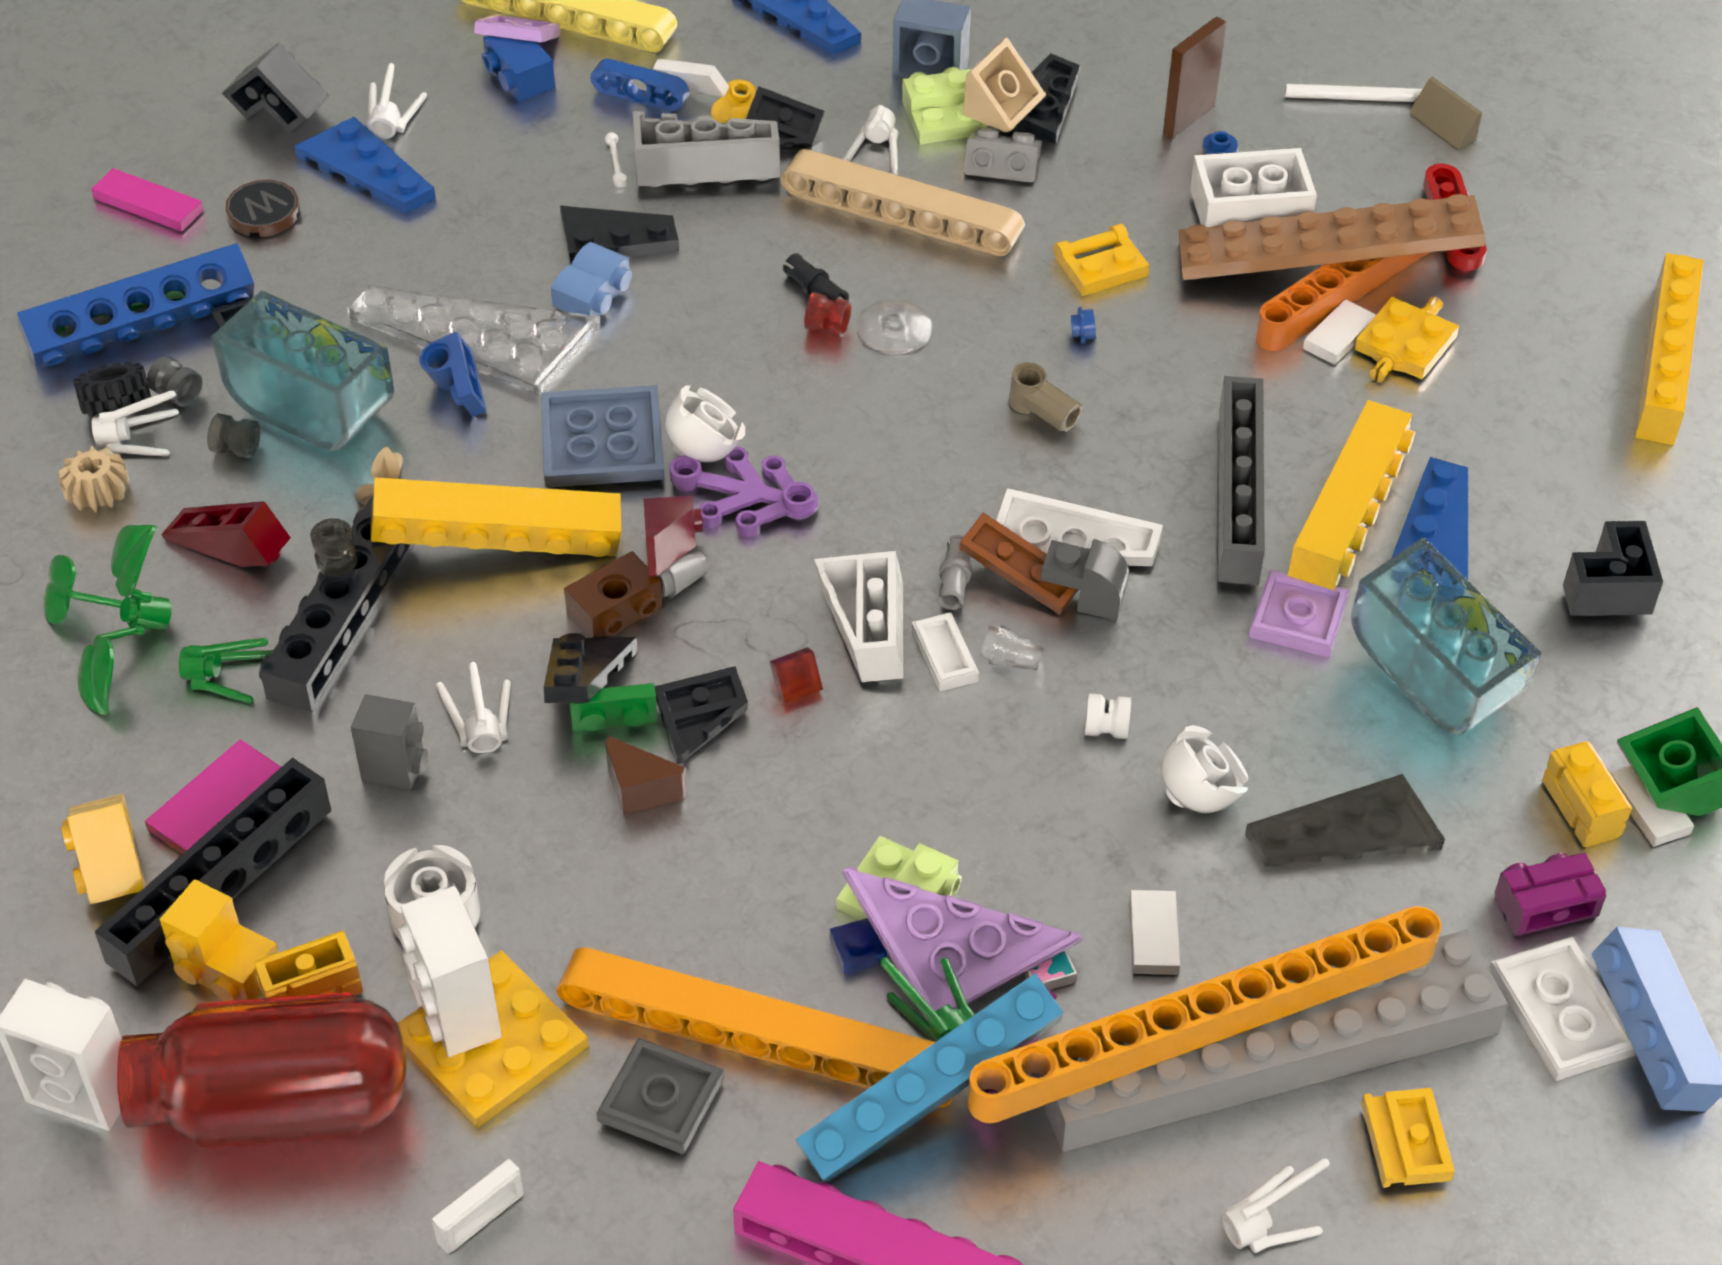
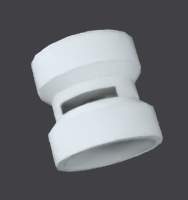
(1108, 716)

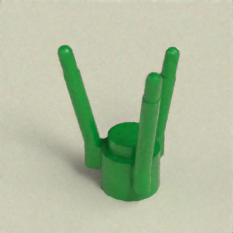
(204, 662)
(939, 1021)

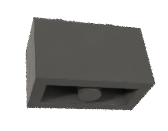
(389, 742)

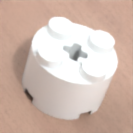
(427, 872)

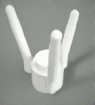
(385, 117)
(878, 129)
(113, 428)
(482, 729)
(1249, 1219)

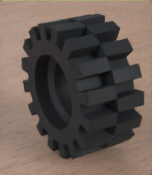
(111, 388)

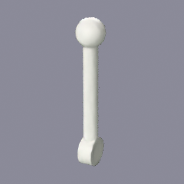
(619, 178)

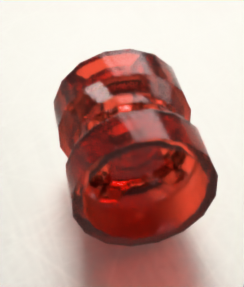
(827, 314)

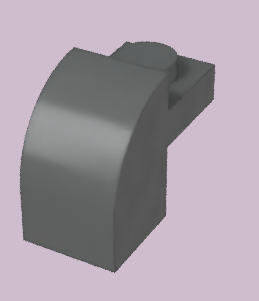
(1097, 572)

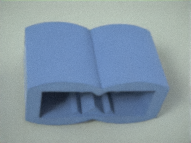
(591, 281)

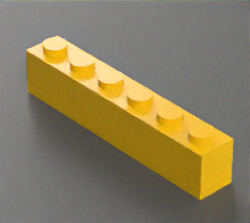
(1669, 349)
(1351, 496)
(495, 517)

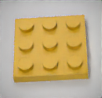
(494, 1075)

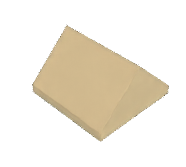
(1001, 88)

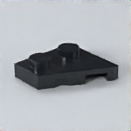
(795, 120)
(699, 709)

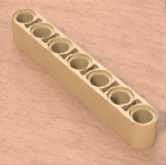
(903, 202)

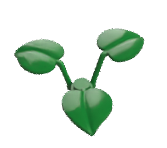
(139, 611)

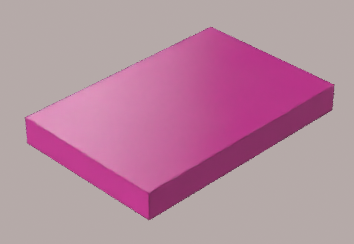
(210, 796)

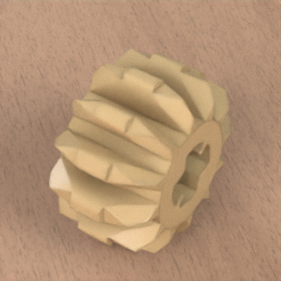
(94, 479)

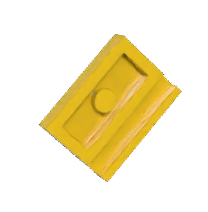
(1407, 1137)

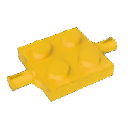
(1406, 338)

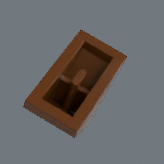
(643, 778)

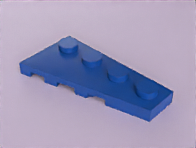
(815, 19)
(367, 163)
(1440, 513)

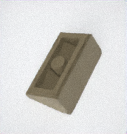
(1447, 114)

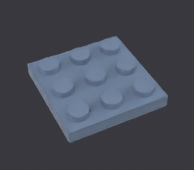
(601, 436)

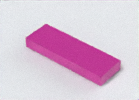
(147, 199)

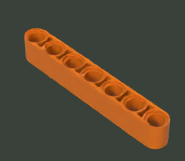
(1317, 295)

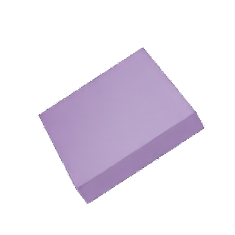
(517, 28)
(1298, 614)

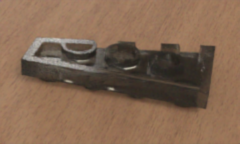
(1354, 822)

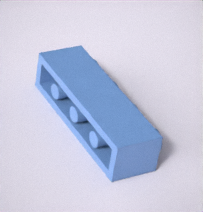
(1660, 1019)

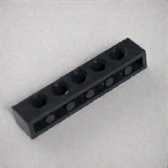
(330, 620)
(223, 859)

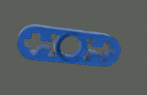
(662, 91)

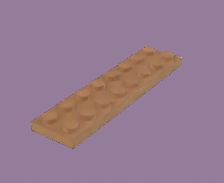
(1331, 237)

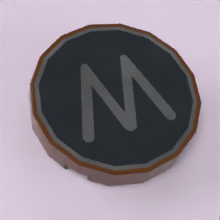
(262, 208)

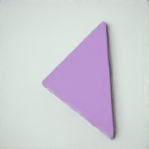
(980, 943)

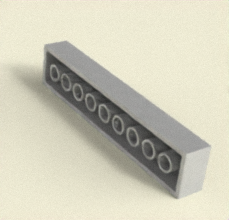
(1387, 1022)

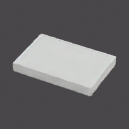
(1563, 1008)

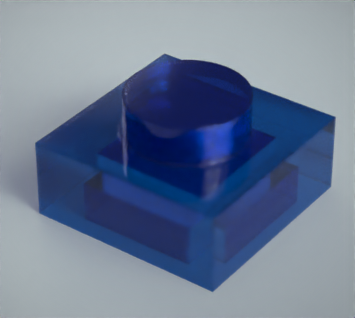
(857, 946)

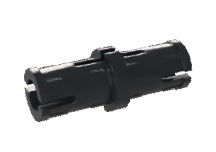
(813, 278)

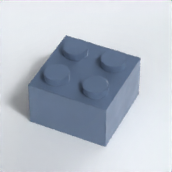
(930, 37)

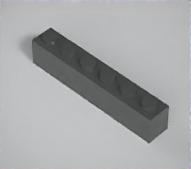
(1241, 481)

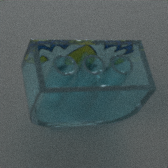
(302, 371)
(1441, 639)

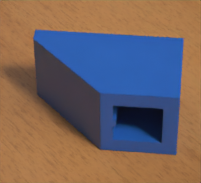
(519, 66)

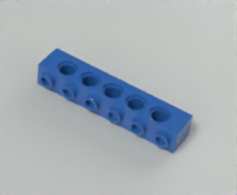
(114, 299)

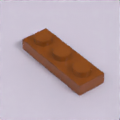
(1014, 561)

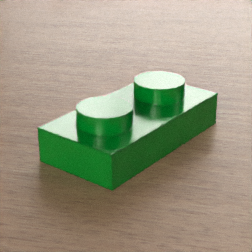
(616, 708)

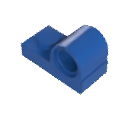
(453, 369)

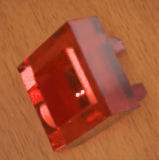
(796, 675)

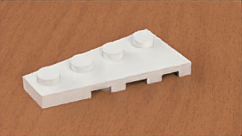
(1047, 519)

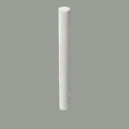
(1351, 93)

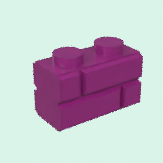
(1549, 893)

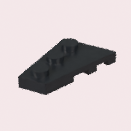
(1058, 81)
(618, 231)
(581, 666)

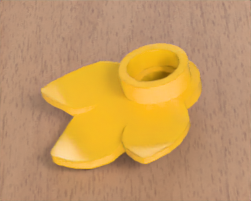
(733, 104)

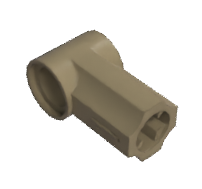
(1034, 394)

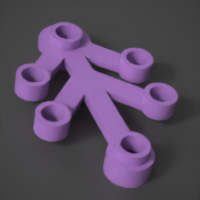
(792, 500)

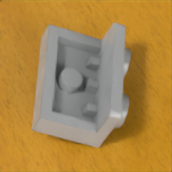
(1002, 156)

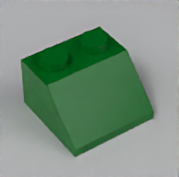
(1678, 763)

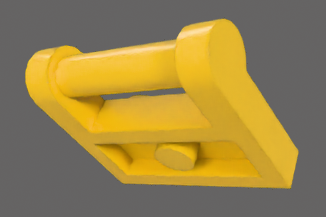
(1104, 268)

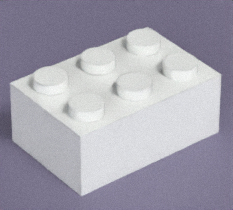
(1251, 186)
(449, 972)
(63, 1052)

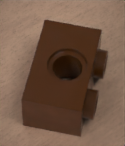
(613, 597)

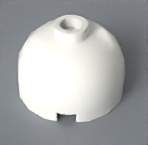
(702, 425)
(1201, 773)

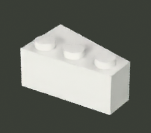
(868, 610)

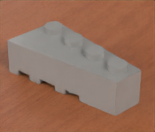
(704, 150)

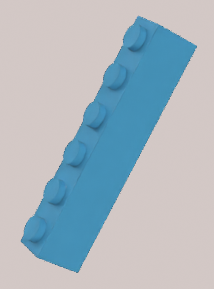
(928, 1079)

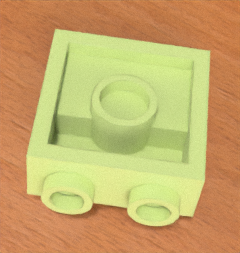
(937, 106)
(921, 867)

